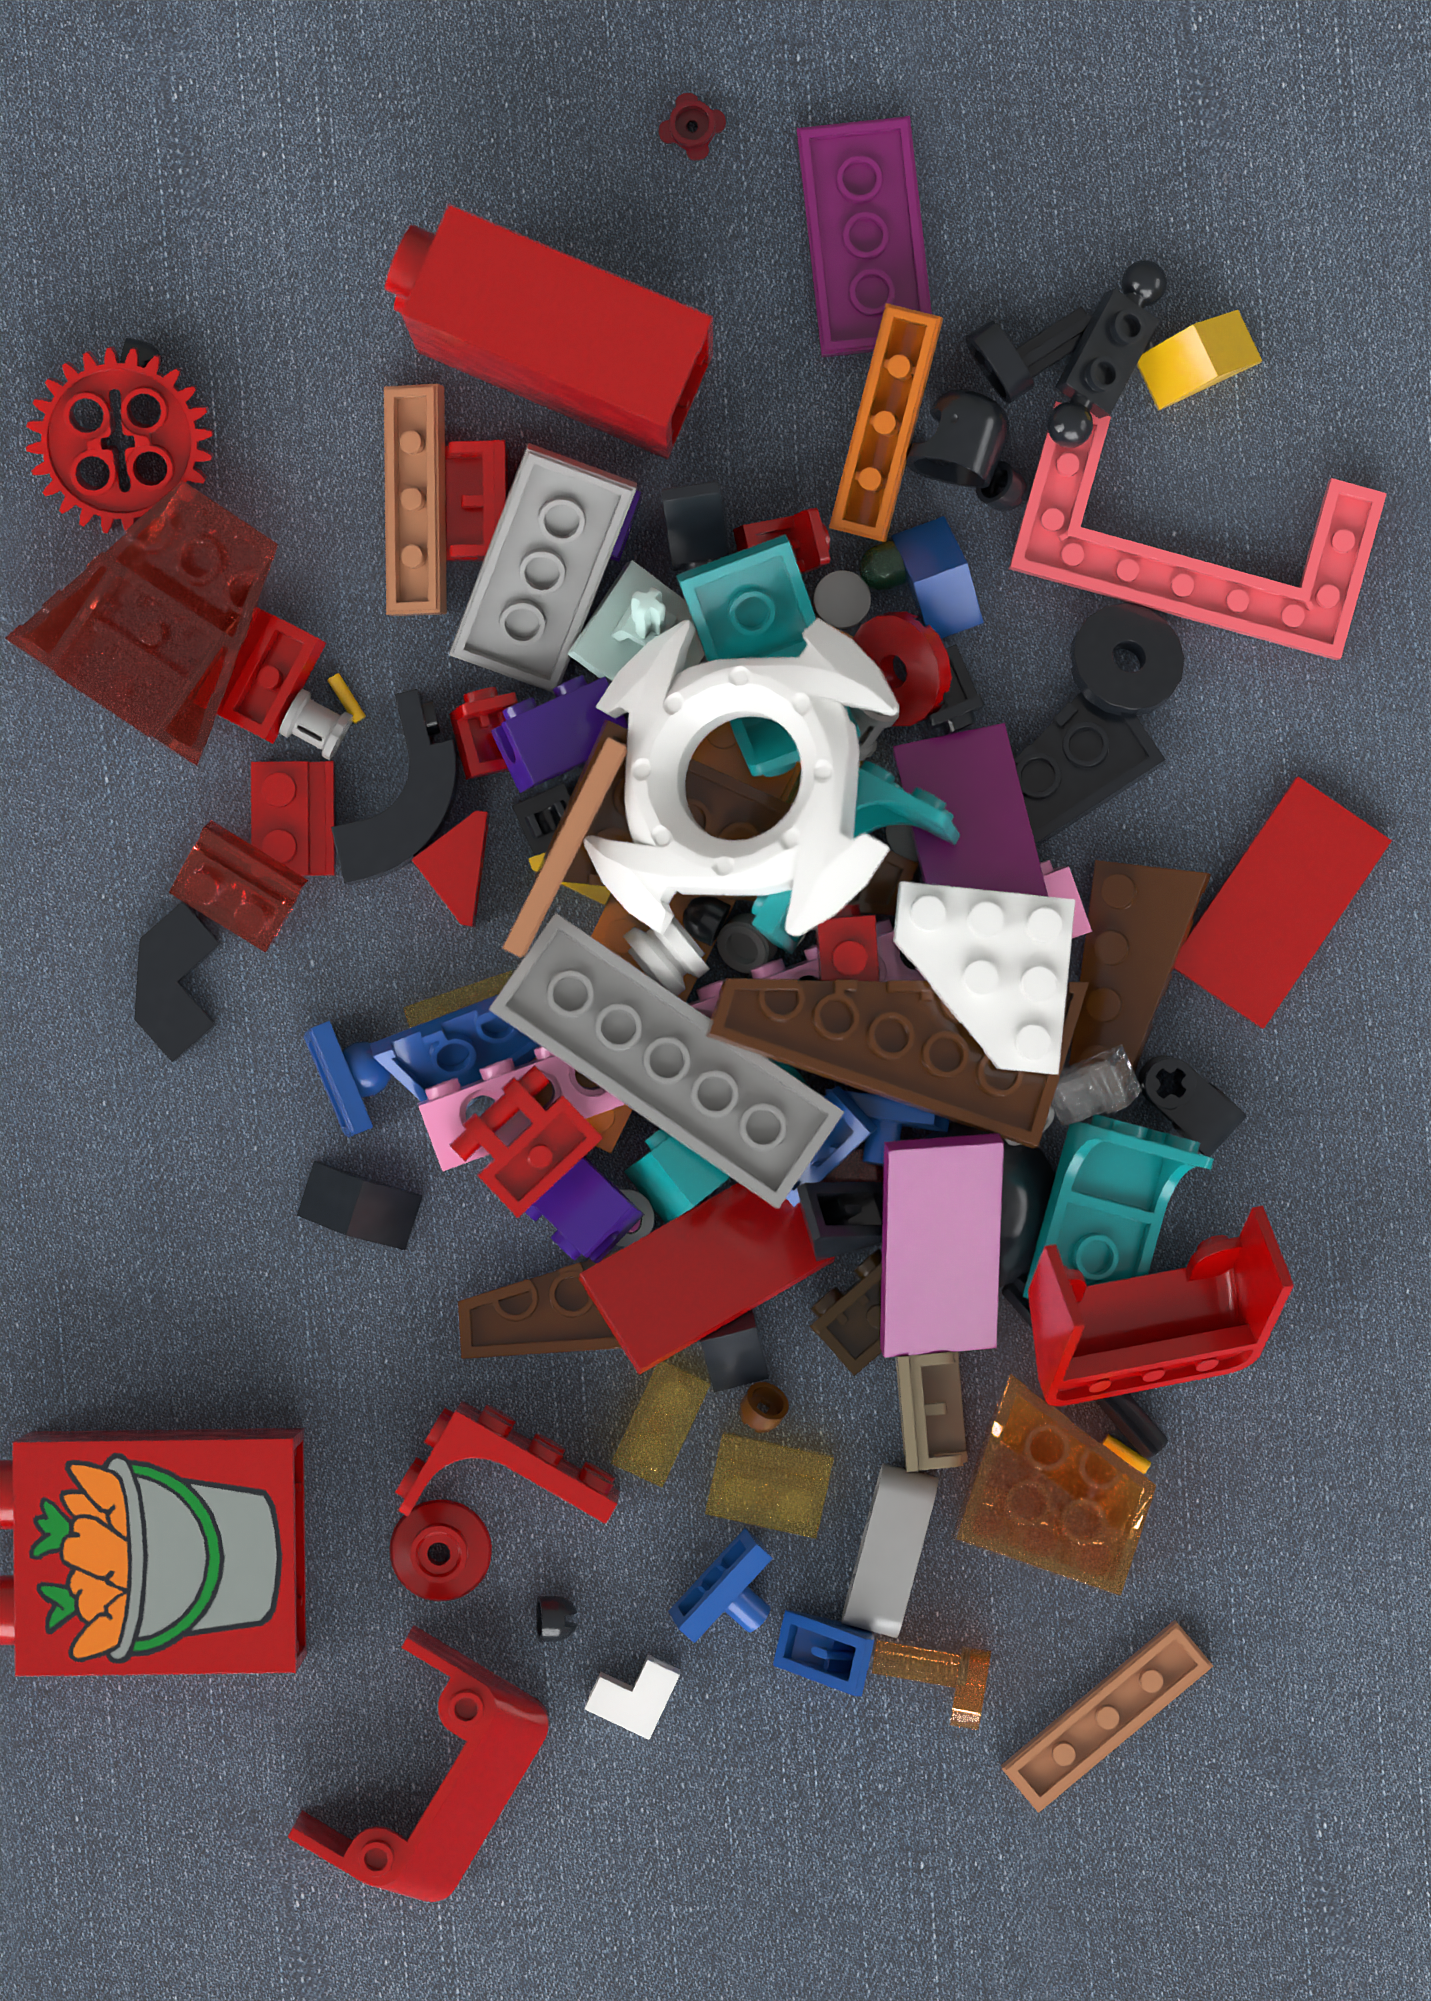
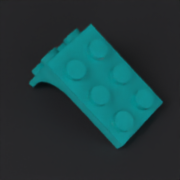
(753, 609)
(878, 805)
(1112, 1197)

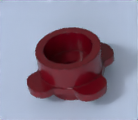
(691, 110)

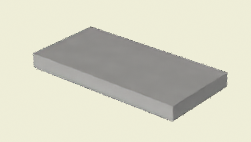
(542, 567)

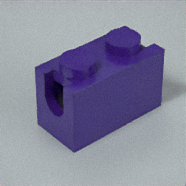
(552, 736)
(586, 1212)

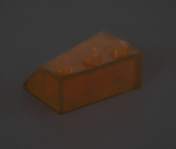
(1053, 1496)

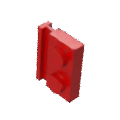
(269, 674)
(294, 814)

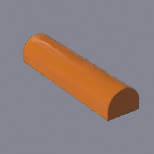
(885, 422)

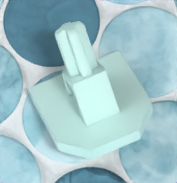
(627, 619)

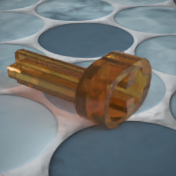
(961, 1671)

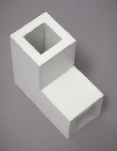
(638, 1705)

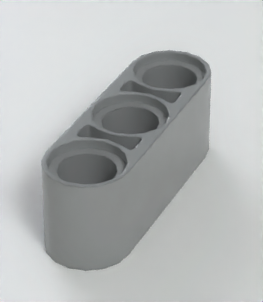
(889, 1550)

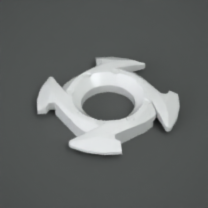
(669, 718)

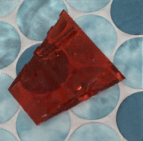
(158, 619)

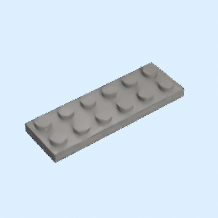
(659, 1062)

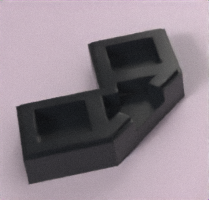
(162, 1002)

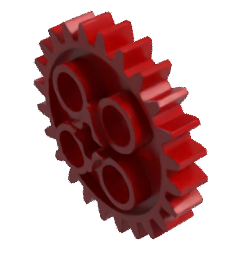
(67, 443)

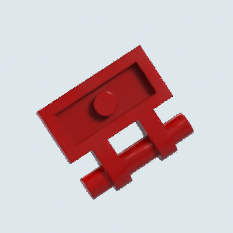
(538, 1154)

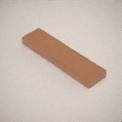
(415, 500)
(565, 848)
(1106, 1716)

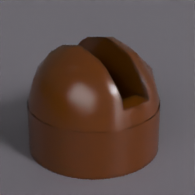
(769, 1396)

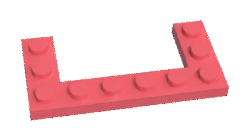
(1301, 617)

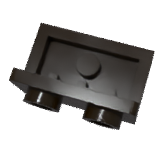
(852, 1319)

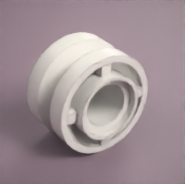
(667, 956)

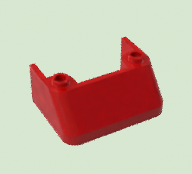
(1159, 1324)
(502, 1738)

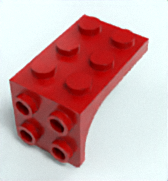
(490, 1436)

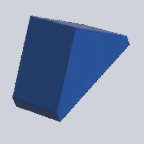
(938, 577)
(824, 1651)

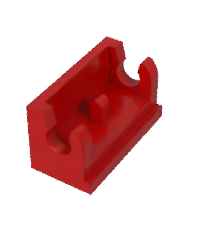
(474, 496)

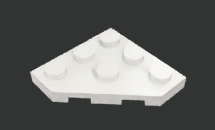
(994, 965)

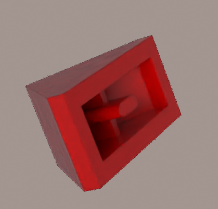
(456, 865)

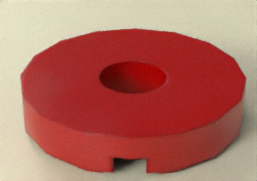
(923, 656)

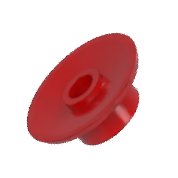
(440, 1523)

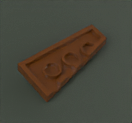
(1128, 958)
(534, 1318)

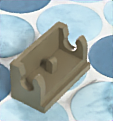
(931, 1411)

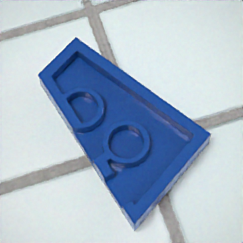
(452, 1048)

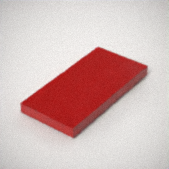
(1280, 902)
(700, 1273)

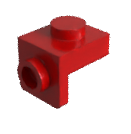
(804, 531)
(473, 727)
(847, 946)

